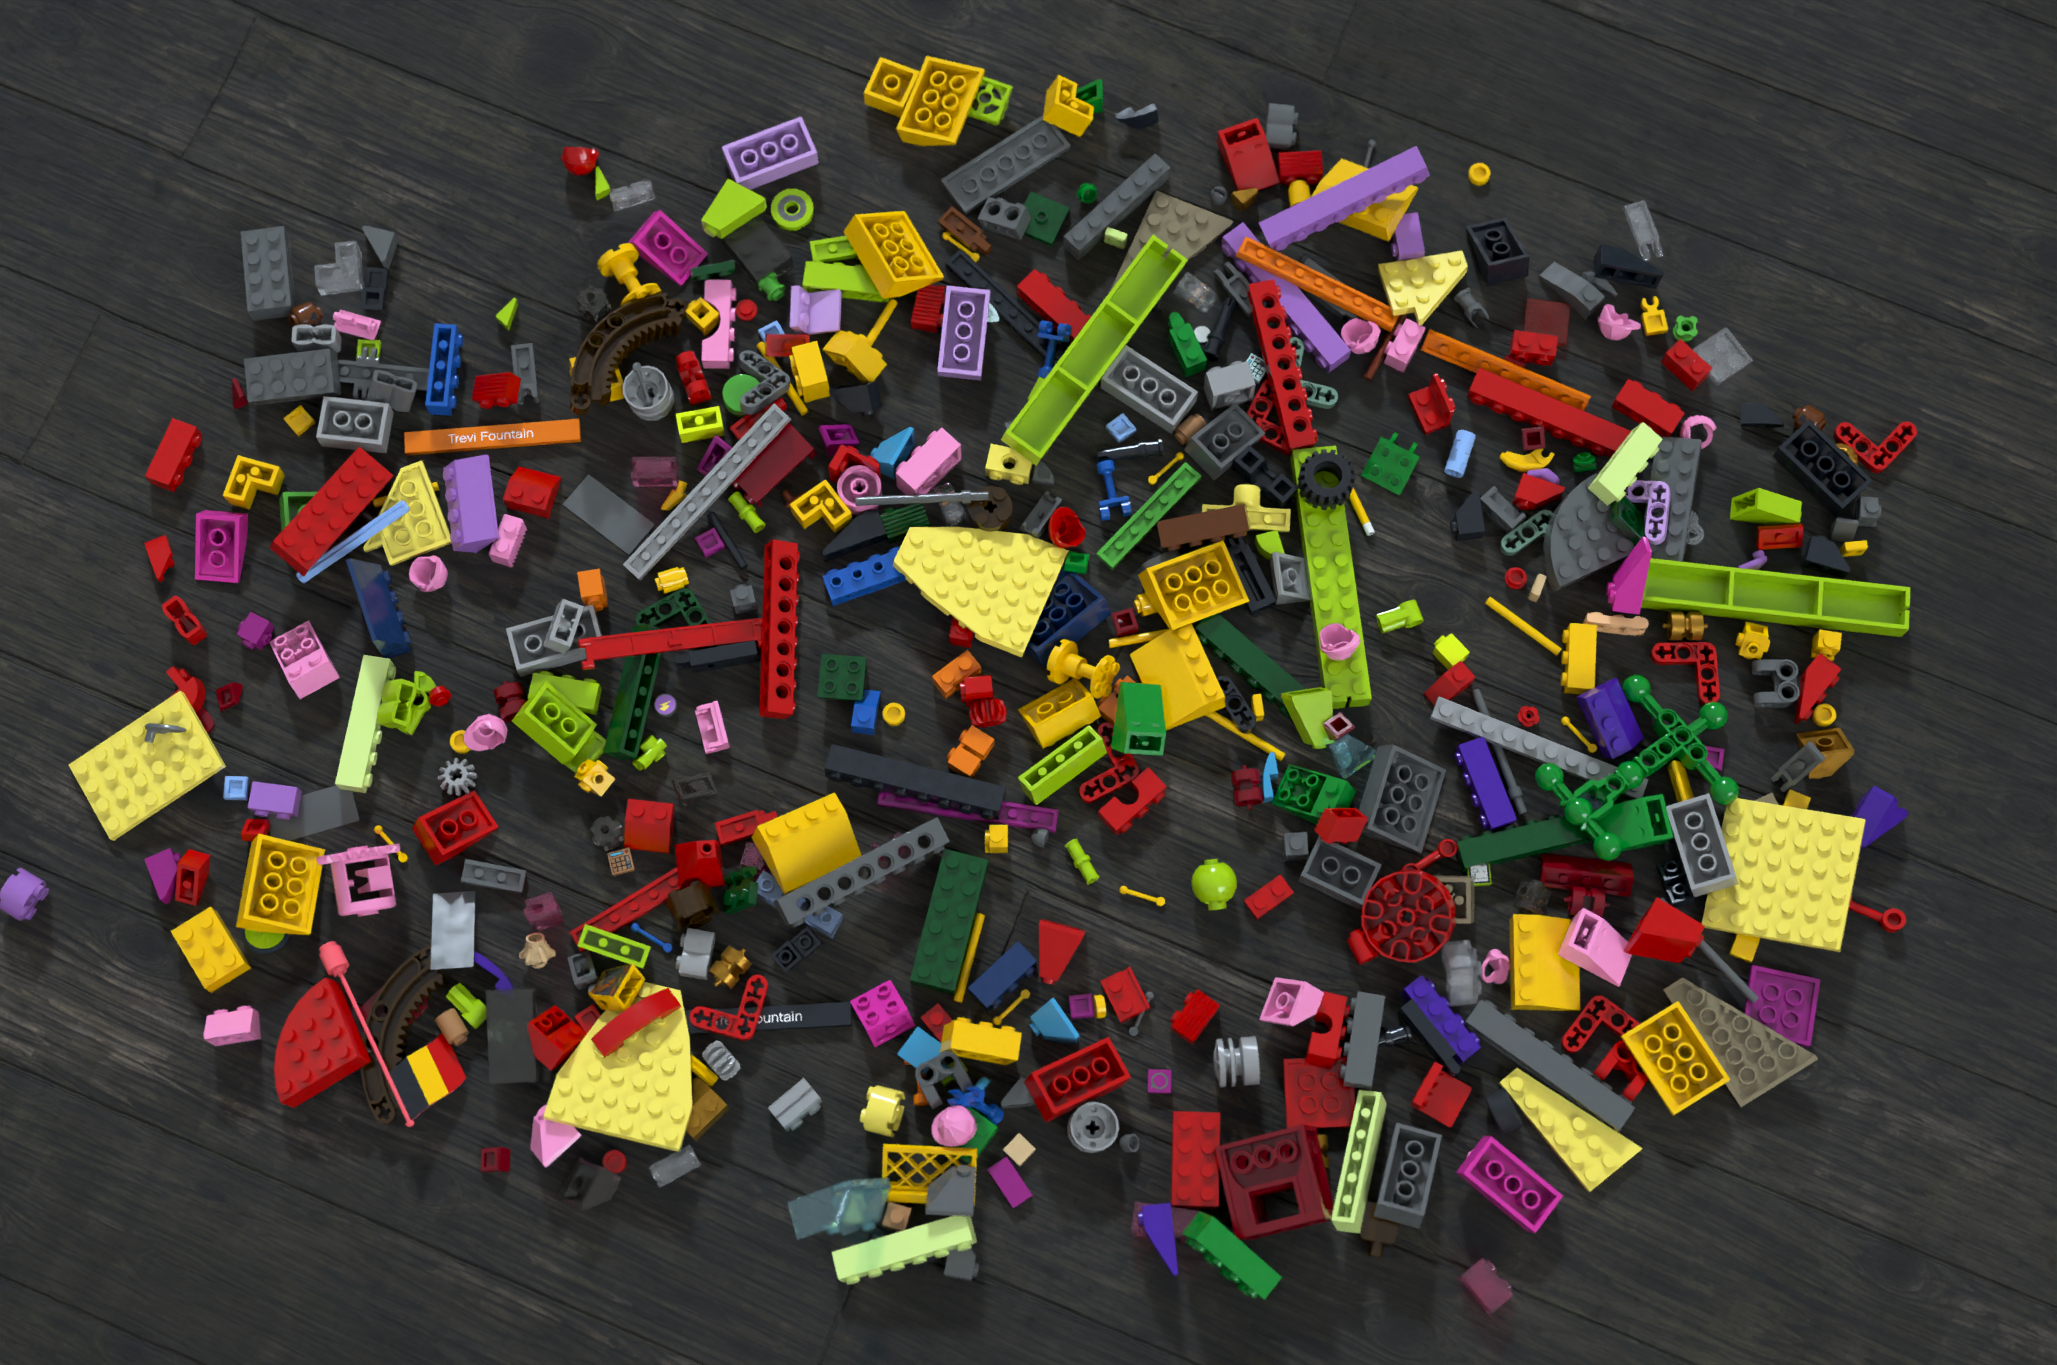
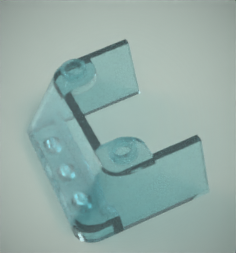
(841, 1207)

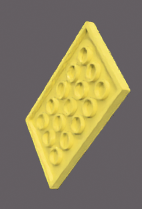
(137, 778)

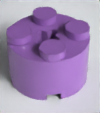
(21, 894)

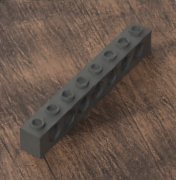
(788, 904)

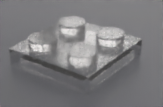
(1723, 355)

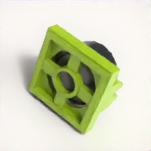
(987, 103)

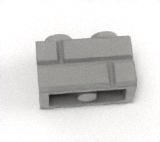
(795, 1105)

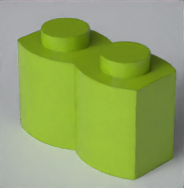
(396, 703)

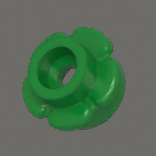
(1090, 196)

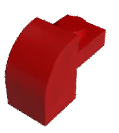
(191, 686)

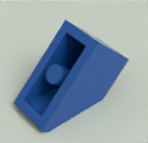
(866, 713)

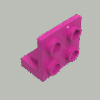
(882, 1013)

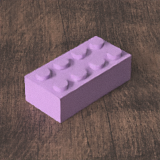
(770, 154)
(963, 333)

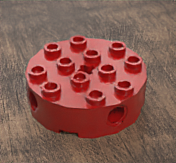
(1386, 910)

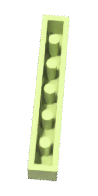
(363, 730)
(1359, 1161)
(903, 1248)

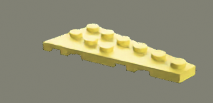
(1580, 1140)

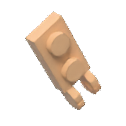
(1617, 624)

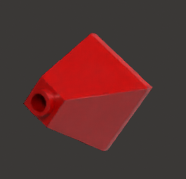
(699, 862)
(1056, 948)

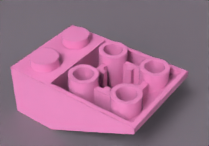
(304, 660)
(1595, 947)

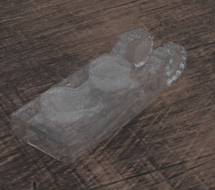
(1643, 228)

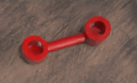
(1890, 920)

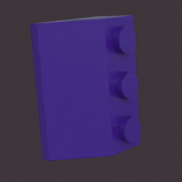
(1610, 719)

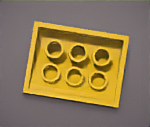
(939, 102)
(1378, 218)
(892, 253)
(1194, 586)
(1184, 673)
(807, 842)
(280, 887)
(1537, 972)
(1675, 1058)

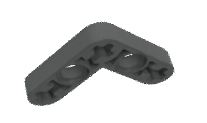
(753, 363)

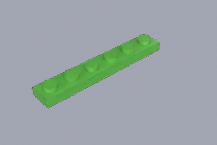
(1148, 515)

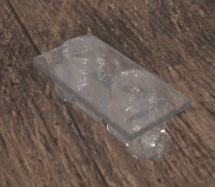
(627, 197)
(674, 1166)

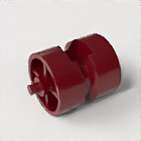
(510, 699)
(1246, 785)
(1590, 900)

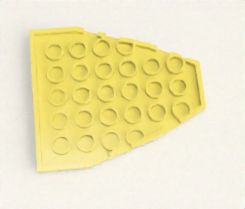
(983, 579)
(635, 1091)

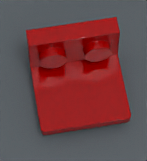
(1432, 405)
(849, 457)
(1441, 1096)

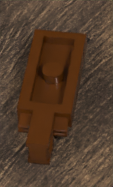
(964, 231)

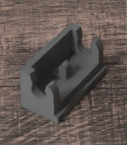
(1501, 510)
(1040, 516)

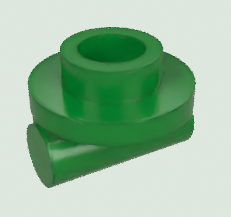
(1584, 462)

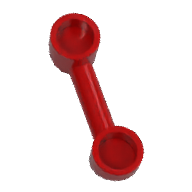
(1444, 849)

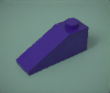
(1159, 1229)

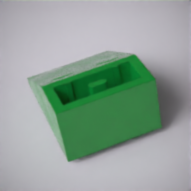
(1139, 720)
(1310, 792)
(1639, 822)

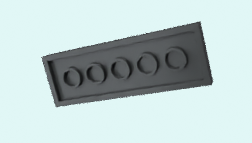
(1005, 164)
(1678, 467)

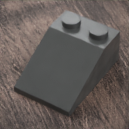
(1223, 440)

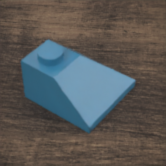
(894, 451)
(1053, 1024)

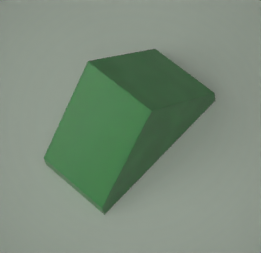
(1092, 94)

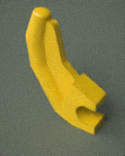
(1527, 462)

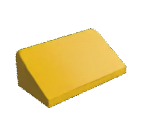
(1680, 781)

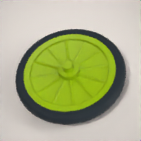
(262, 941)

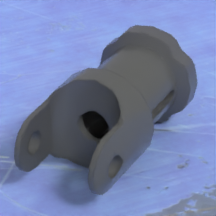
(1469, 304)

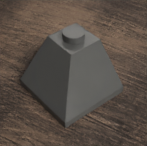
(952, 1192)

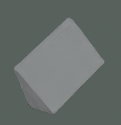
(1289, 578)

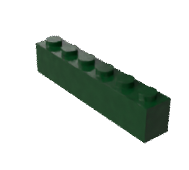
(1247, 660)
(632, 703)
(1519, 842)

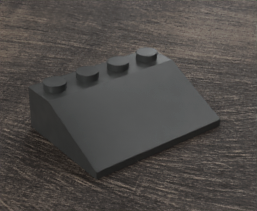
(1400, 798)

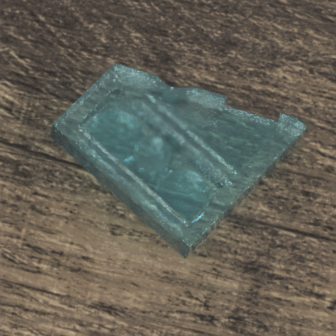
(1351, 754)

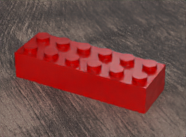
(331, 511)

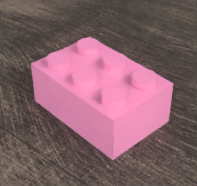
(928, 463)

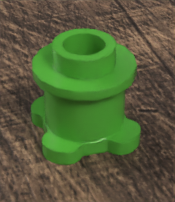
(772, 287)
(1686, 324)

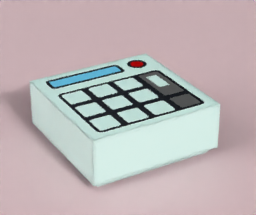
(1257, 367)

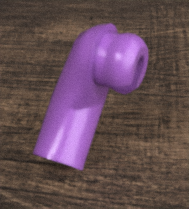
(1545, 474)
(1759, 560)

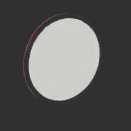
(1201, 333)

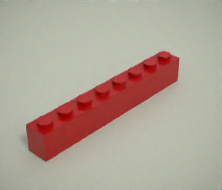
(1541, 410)

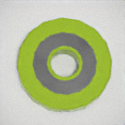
(789, 198)

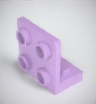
(815, 311)

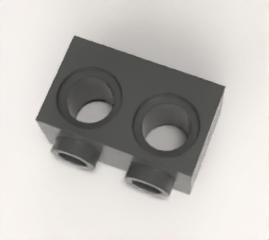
(1004, 221)

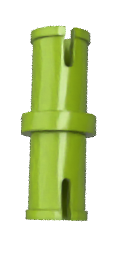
(746, 512)
(1082, 861)

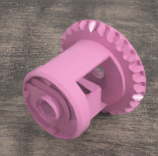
(378, 878)

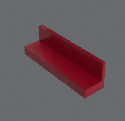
(1569, 871)

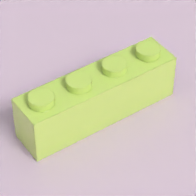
(1625, 463)

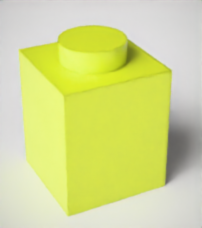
(1450, 651)

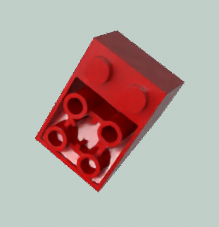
(1247, 156)

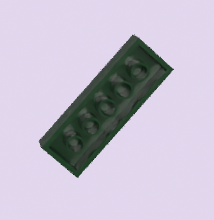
(949, 922)

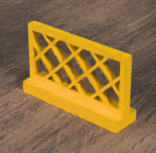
(917, 1192)

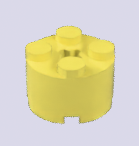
(883, 1110)

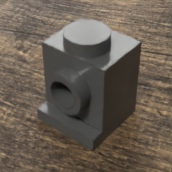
(1867, 511)
(743, 598)

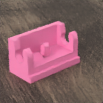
(712, 727)

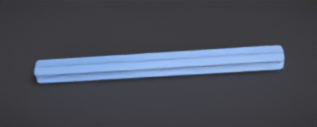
(356, 539)

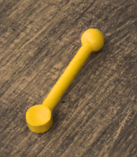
(974, 256)
(1152, 480)
(1591, 747)
(401, 856)
(1160, 901)
(1024, 995)

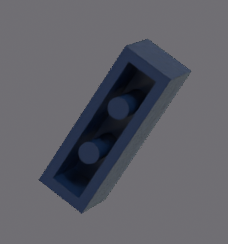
(1003, 977)

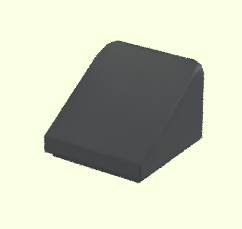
(1843, 530)

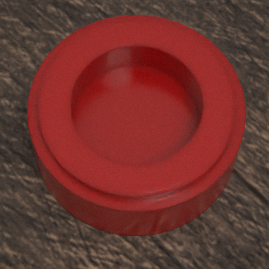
(614, 1161)

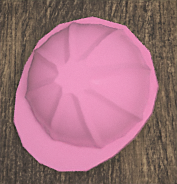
(1614, 325)
(1360, 335)
(428, 573)
(1338, 641)
(485, 733)
(954, 1126)

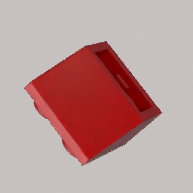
(554, 1037)

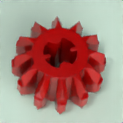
(987, 713)

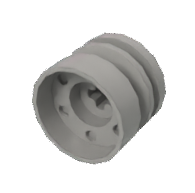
(656, 385)
(1237, 1061)
(1102, 1118)

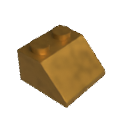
(706, 1108)

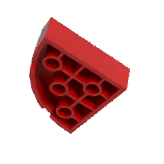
(317, 1045)

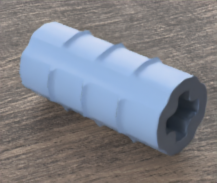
(1459, 453)

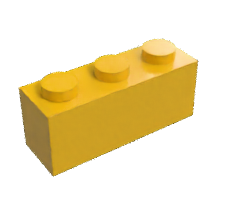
(1579, 658)

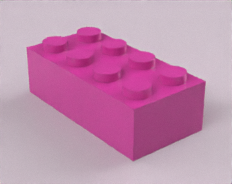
(1509, 1184)

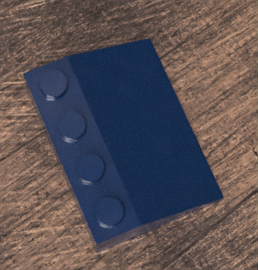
(379, 608)
(1068, 614)

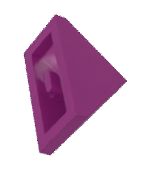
(835, 435)
(713, 455)

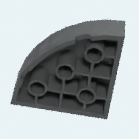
(1582, 538)

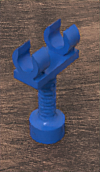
(1045, 330)
(1106, 468)
(976, 1099)

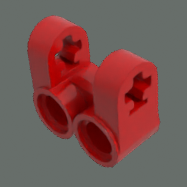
(692, 378)
(1627, 1065)

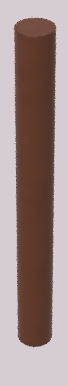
(1380, 353)

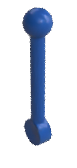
(636, 928)

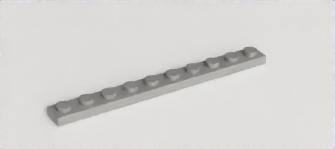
(707, 492)
(1526, 743)

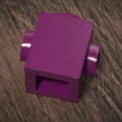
(255, 631)

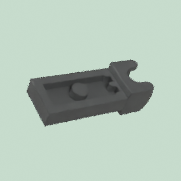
(525, 368)

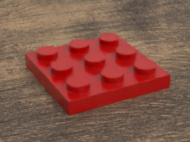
(1317, 1095)

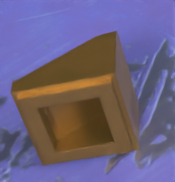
(1244, 198)

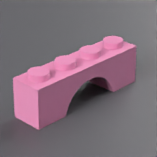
(716, 349)

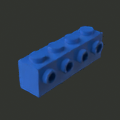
(443, 368)
(862, 577)

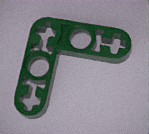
(677, 608)

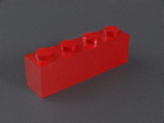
(1051, 303)

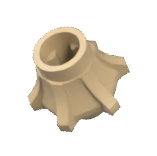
(536, 951)

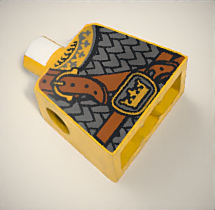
(617, 988)

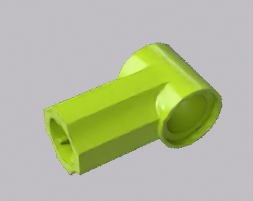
(1405, 615)
(417, 713)
(471, 1008)

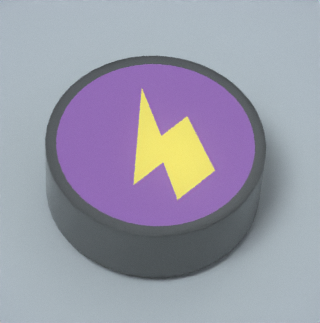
(665, 705)

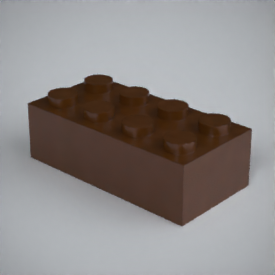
(1204, 525)

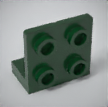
(842, 677)

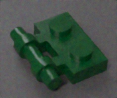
(718, 269)
(742, 890)

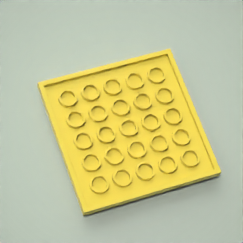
(1790, 873)

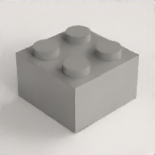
(1229, 385)

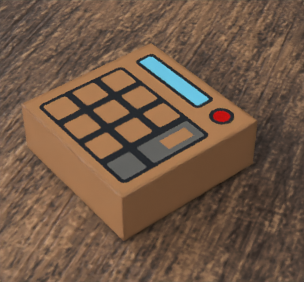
(621, 861)

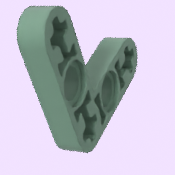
(1323, 390)
(1526, 541)

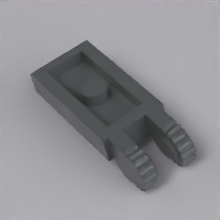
(1235, 287)
(1799, 765)

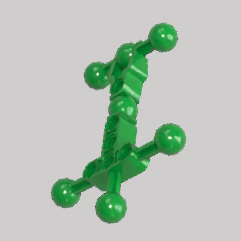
(1632, 773)

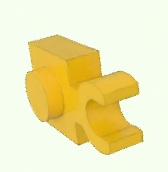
(1653, 320)

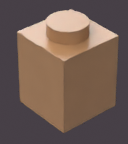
(897, 1217)

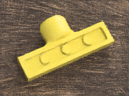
(1260, 518)

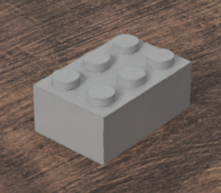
(355, 424)

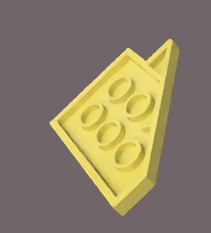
(1421, 282)
(420, 528)

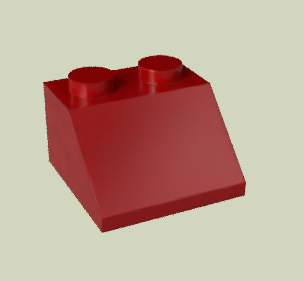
(531, 491)
(649, 826)

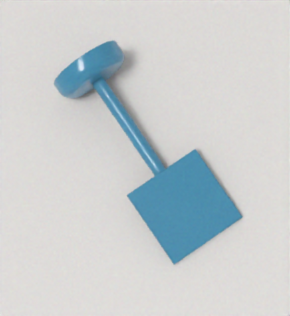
(923, 1047)

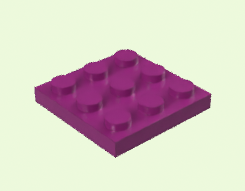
(1784, 1003)

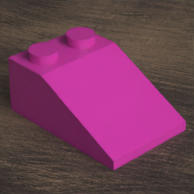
(667, 247)
(220, 545)
(1629, 580)

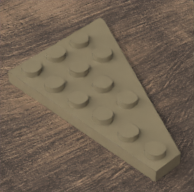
(1178, 225)
(1746, 1049)

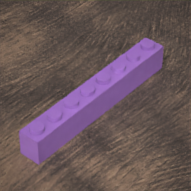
(1344, 199)
(1300, 313)

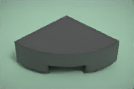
(1042, 475)

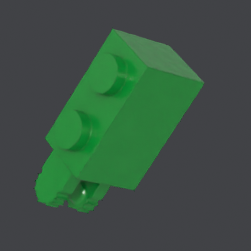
(1185, 345)

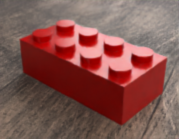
(1077, 1079)
(1195, 1160)

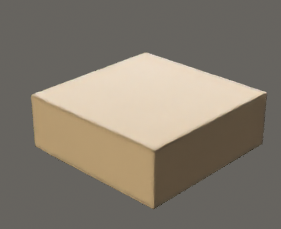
(1537, 587)
(1019, 1149)

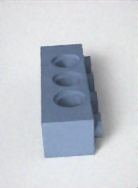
(826, 922)

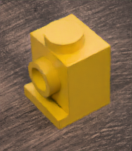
(710, 319)
(1826, 643)
(996, 839)

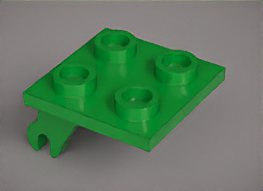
(1391, 464)

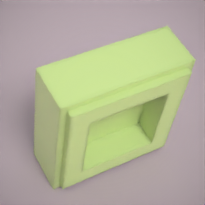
(1115, 238)

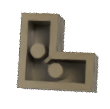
(1462, 893)

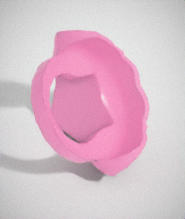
(1692, 421)
(1500, 965)

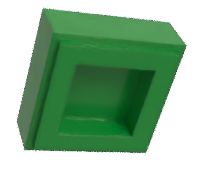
(1076, 562)

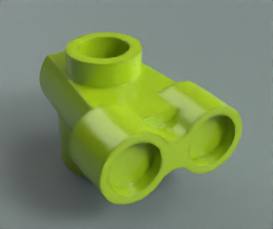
(652, 749)

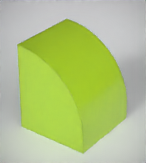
(1268, 543)

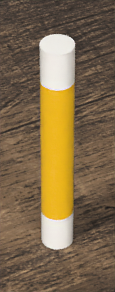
(1361, 513)

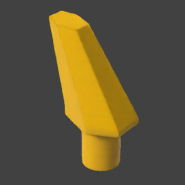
(675, 496)

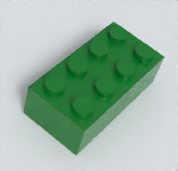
(1231, 1256)

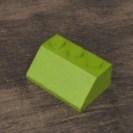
(554, 723)

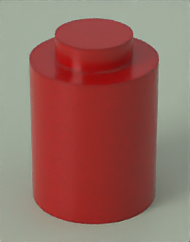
(1361, 947)

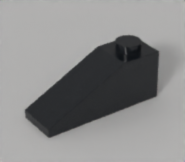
(1622, 266)
(859, 534)

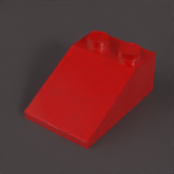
(454, 827)

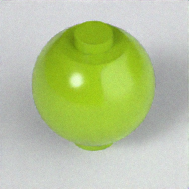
(1214, 884)

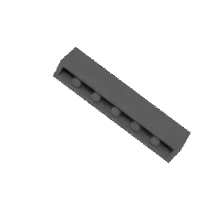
(1116, 206)

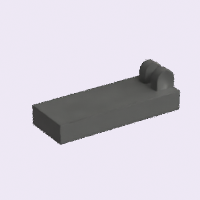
(493, 876)

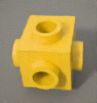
(1753, 641)
(594, 777)

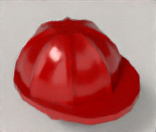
(579, 159)
(1065, 528)

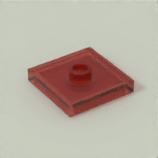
(1547, 319)

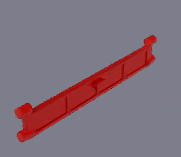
(670, 640)

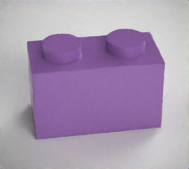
(1408, 238)
(275, 800)

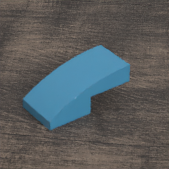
(1270, 772)

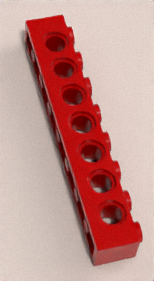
(1269, 292)
(772, 617)

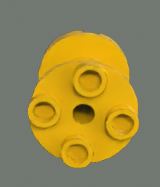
(621, 265)
(1066, 663)

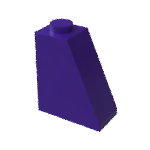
(1880, 813)

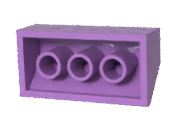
(470, 503)

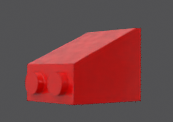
(1665, 934)

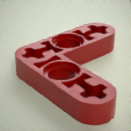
(1263, 423)
(1874, 452)
(1696, 658)
(1118, 765)
(1603, 1016)
(735, 1021)

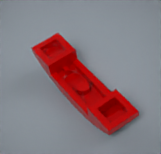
(634, 1019)

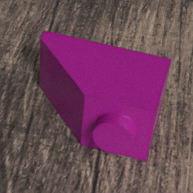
(164, 873)

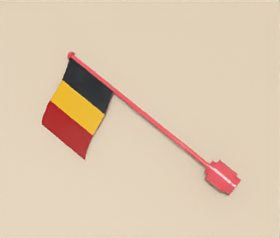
(422, 1075)

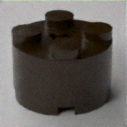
(999, 503)
(692, 906)

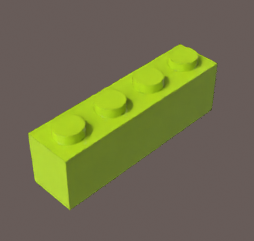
(850, 280)
(1062, 765)

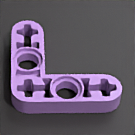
(1649, 496)

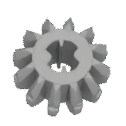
(457, 769)
(721, 1060)

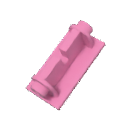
(356, 324)

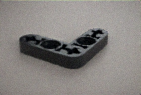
(1233, 694)

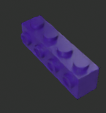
(1485, 784)
(1440, 1015)

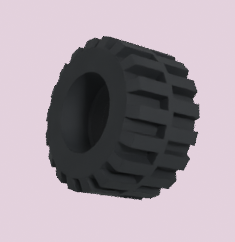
(1326, 496)

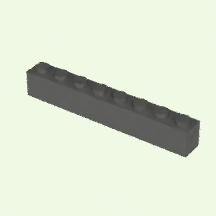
(1549, 1066)

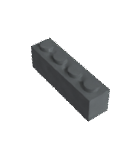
(1363, 1041)

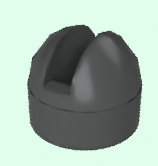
(1217, 198)
(1040, 837)
(1129, 1143)

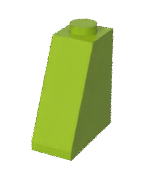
(732, 209)
(1765, 508)
(1309, 711)

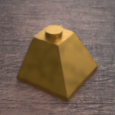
(1832, 745)

